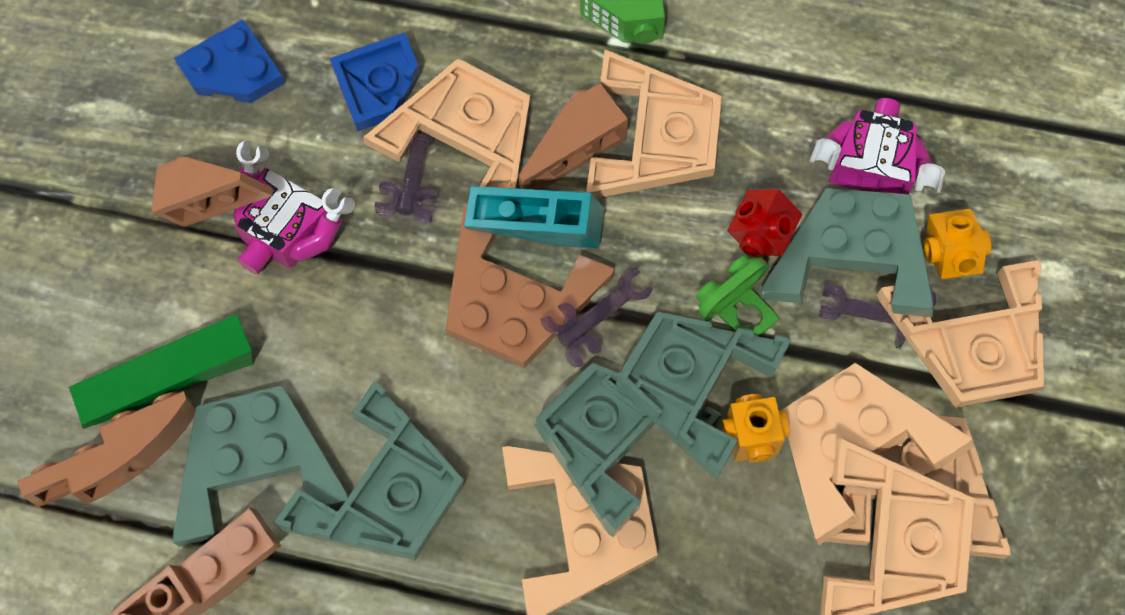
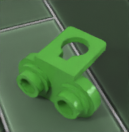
(721, 298)

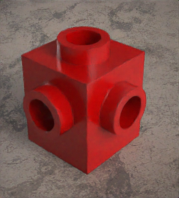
(764, 223)

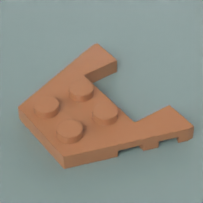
(504, 309)

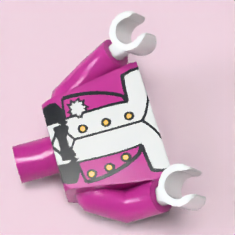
(878, 153)
(290, 222)

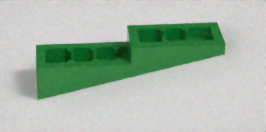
(171, 367)

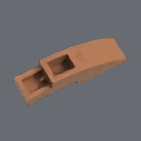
(129, 447)
(208, 573)

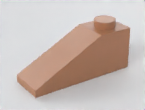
(582, 130)
(197, 190)

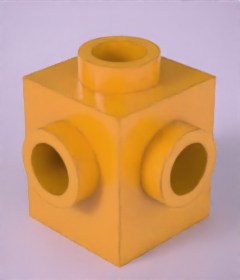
(956, 244)
(753, 442)

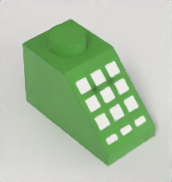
(627, 19)

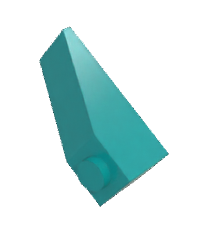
(536, 215)

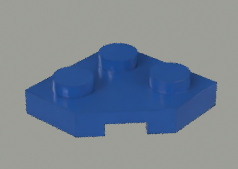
(230, 65)
(376, 79)

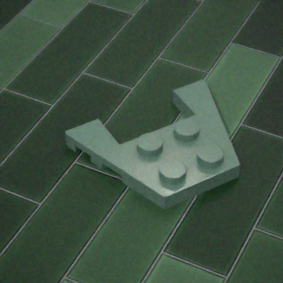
(857, 234)
(677, 370)
(591, 432)
(245, 443)
(396, 498)

